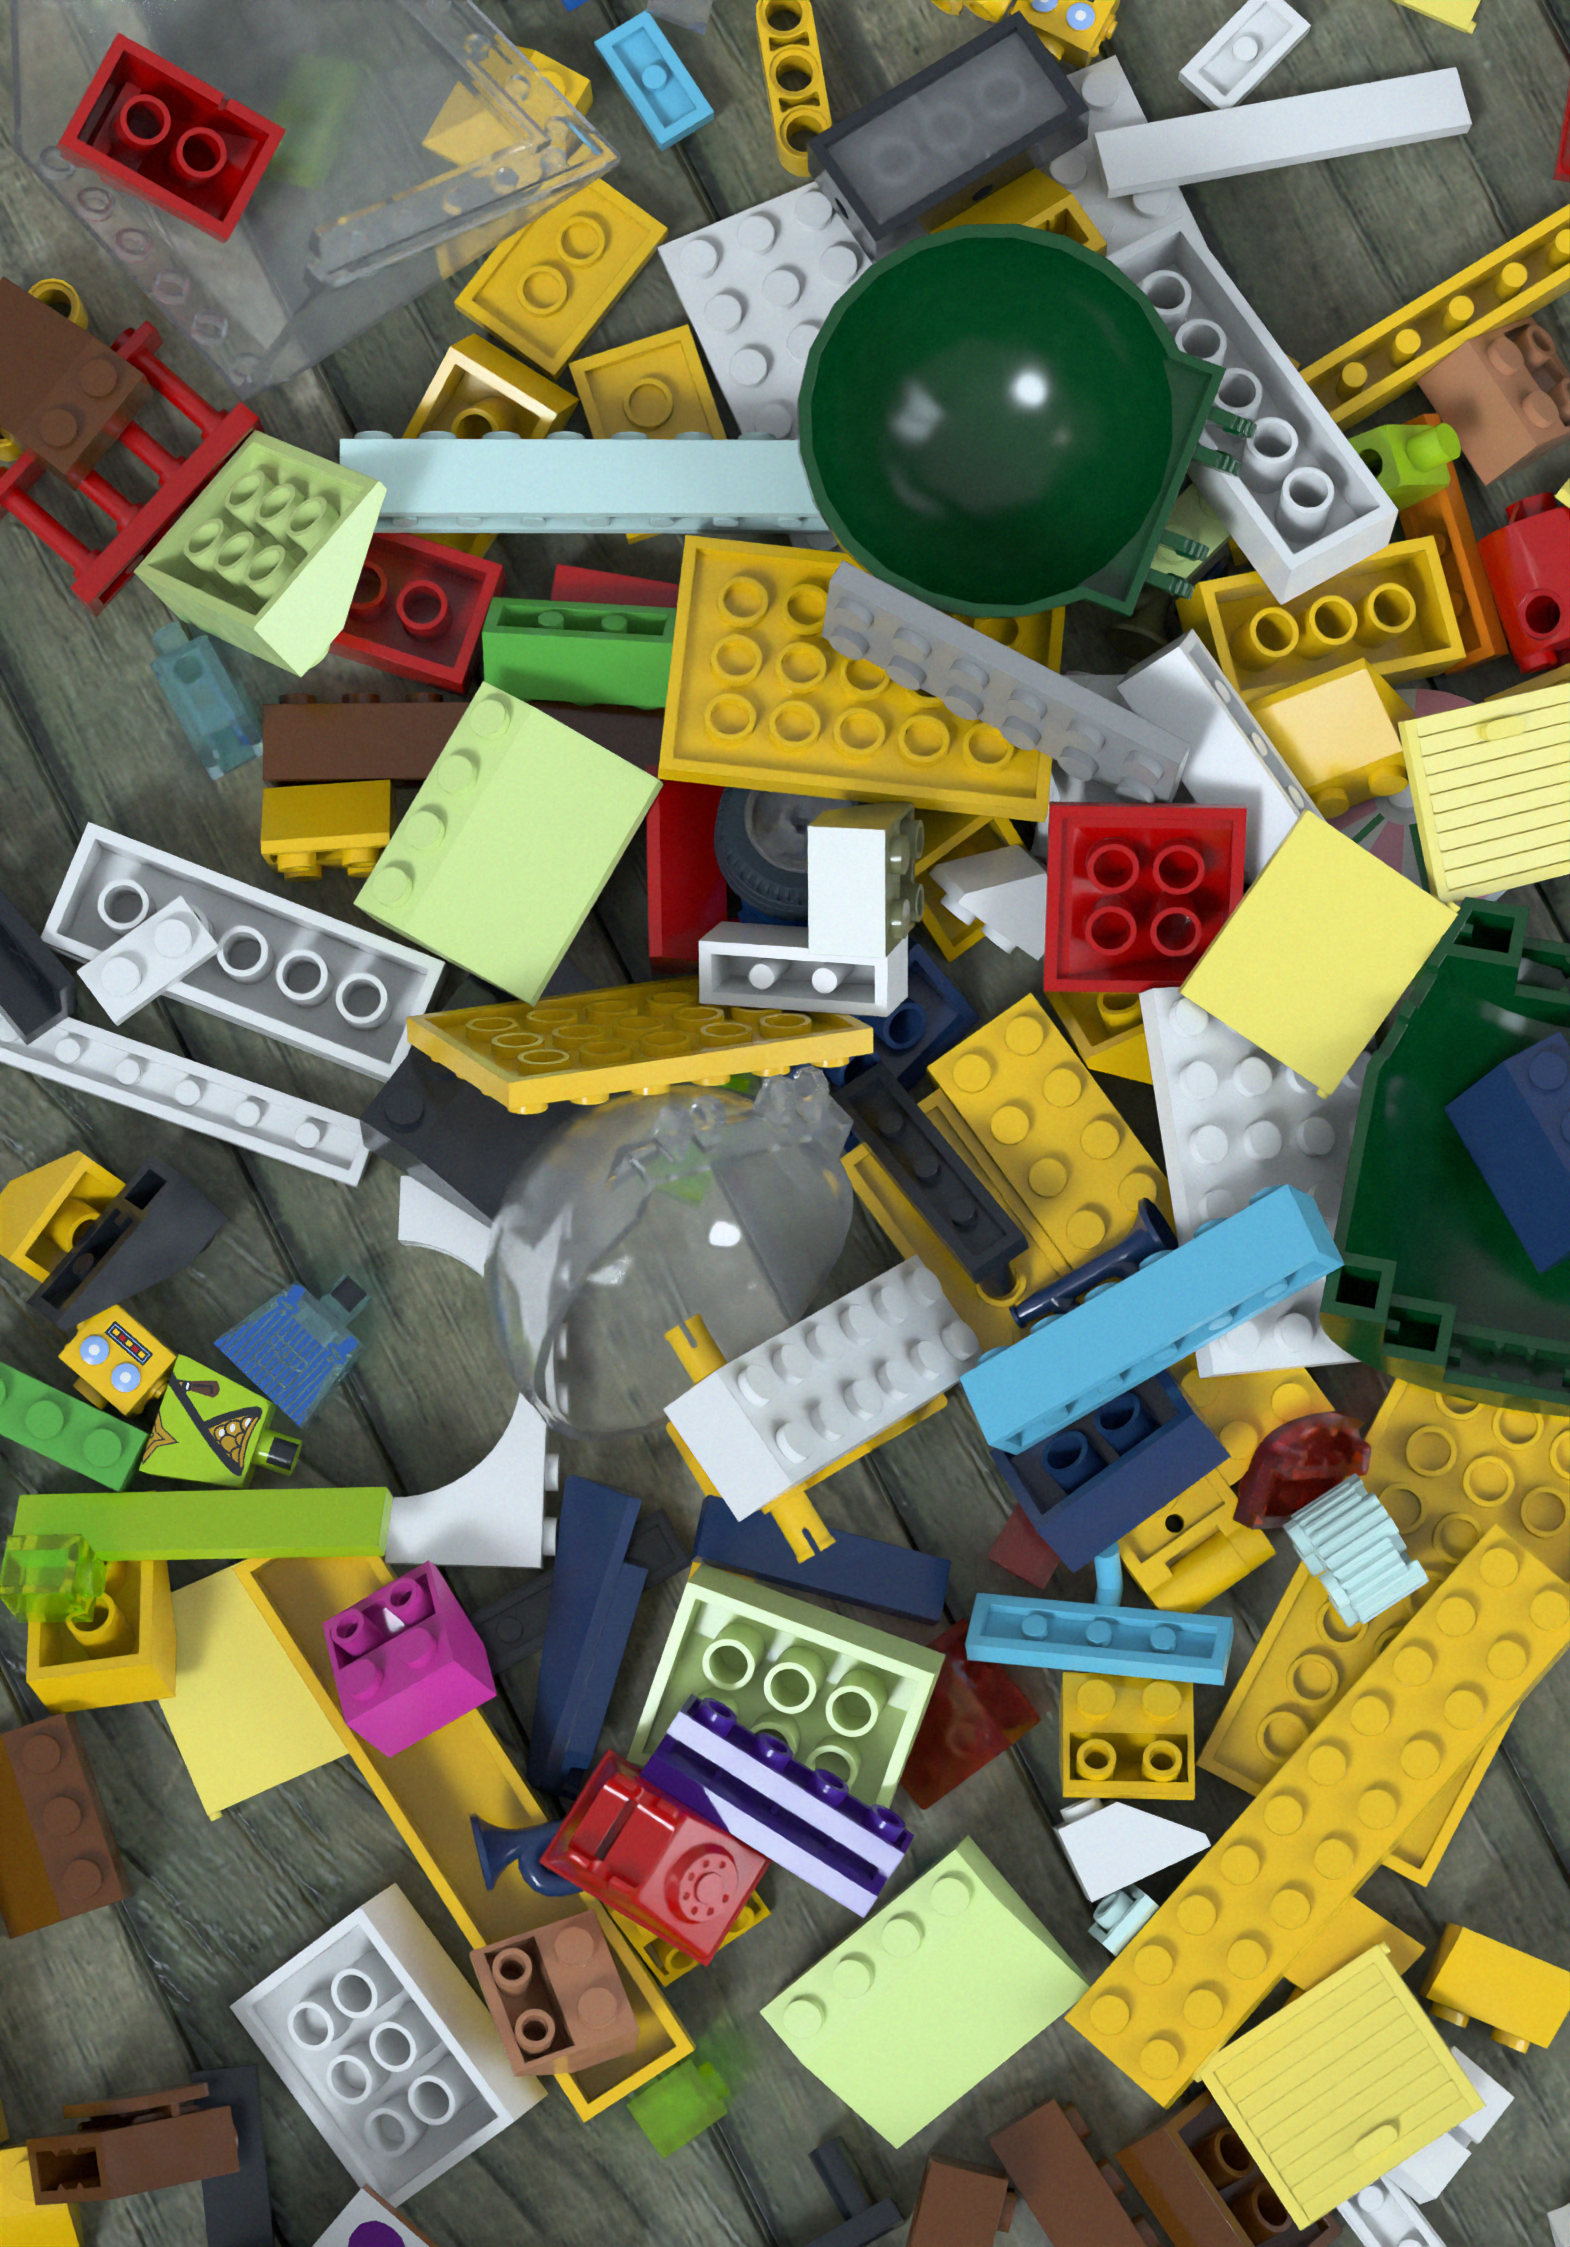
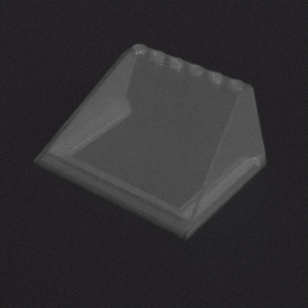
(398, 163)

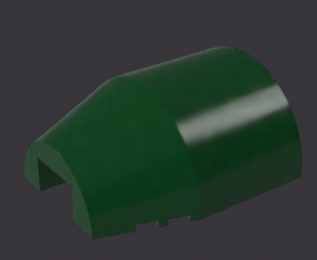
(1429, 1259)

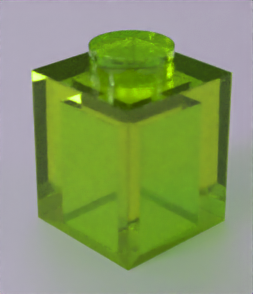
(51, 1578)
(680, 2105)

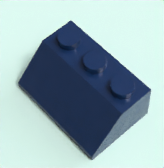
(913, 1034)
(1520, 1142)
(1112, 1468)

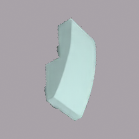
(1122, 1917)

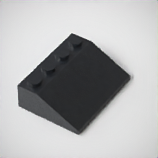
(450, 1131)

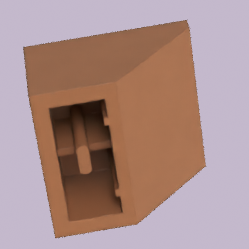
(1503, 398)
(556, 1997)

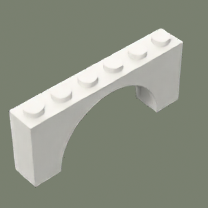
(500, 1506)

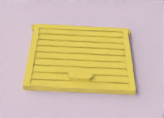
(1492, 792)
(1318, 952)
(239, 1699)
(1340, 2086)

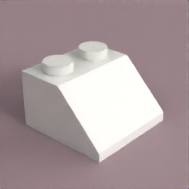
(1118, 1844)

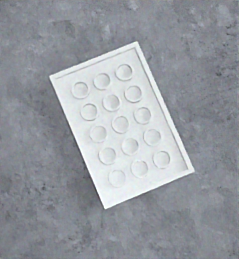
(1233, 1128)

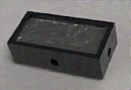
(948, 138)

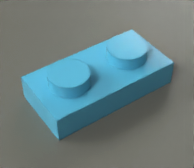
(654, 80)

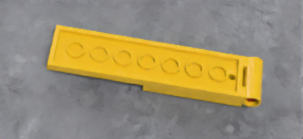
(1171, 1568)

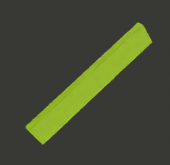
(216, 1522)

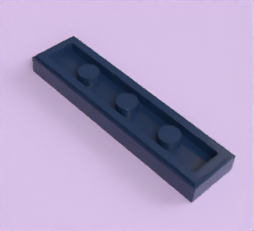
(848, 1571)

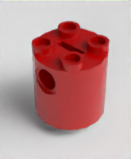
(1531, 581)

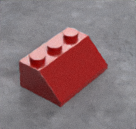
(683, 874)

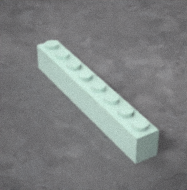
(586, 483)

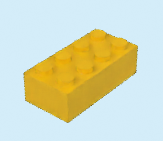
(1380, 609)

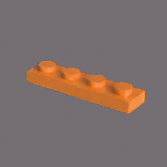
(1466, 580)

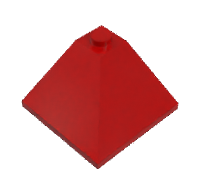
(1137, 891)

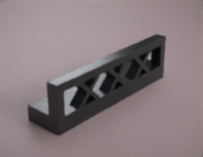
(33, 982)

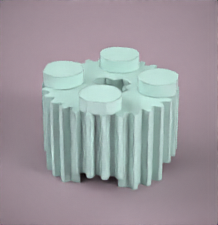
(1357, 1549)

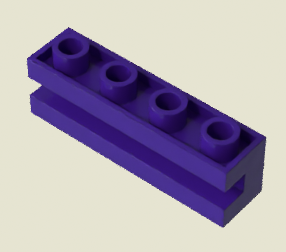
(778, 1803)

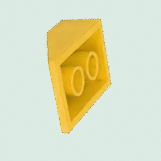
(486, 392)
(116, 1657)

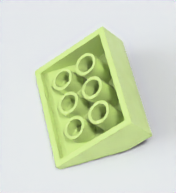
(269, 552)
(508, 844)
(798, 1672)
(927, 1995)

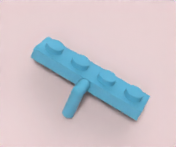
(1100, 1634)

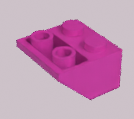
(407, 1661)

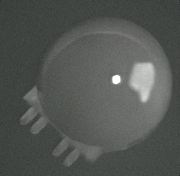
(655, 1218)

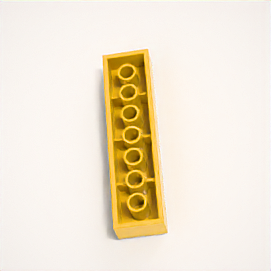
(1083, 1184)

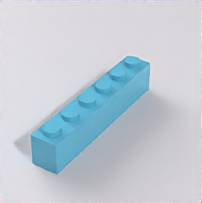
(1151, 1318)

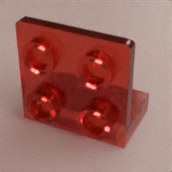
(967, 1723)

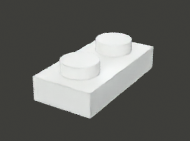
(1243, 53)
(148, 960)

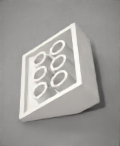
(387, 2048)

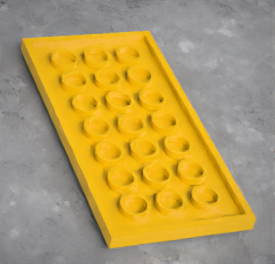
(1444, 1479)

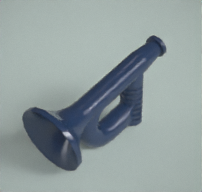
(1146, 1237)
(501, 1846)

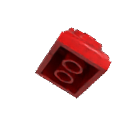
(169, 139)
(654, 1859)

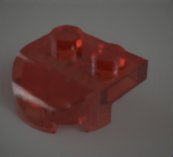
(1298, 1466)

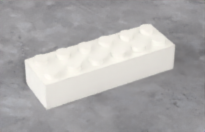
(1303, 492)
(278, 961)
(825, 1386)

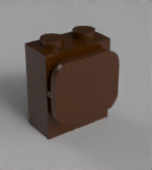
(133, 2146)

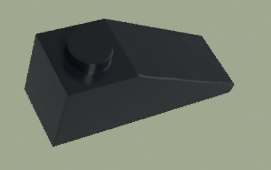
(136, 1242)

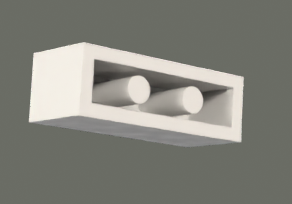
(775, 971)

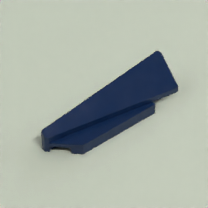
(585, 1632)

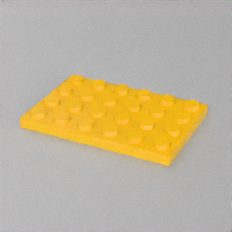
(781, 711)
(625, 1041)

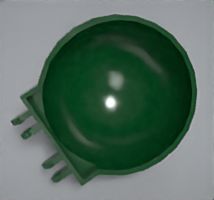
(1005, 425)

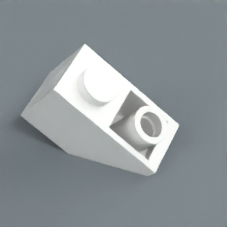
(1001, 890)

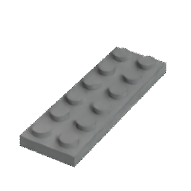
(1002, 689)

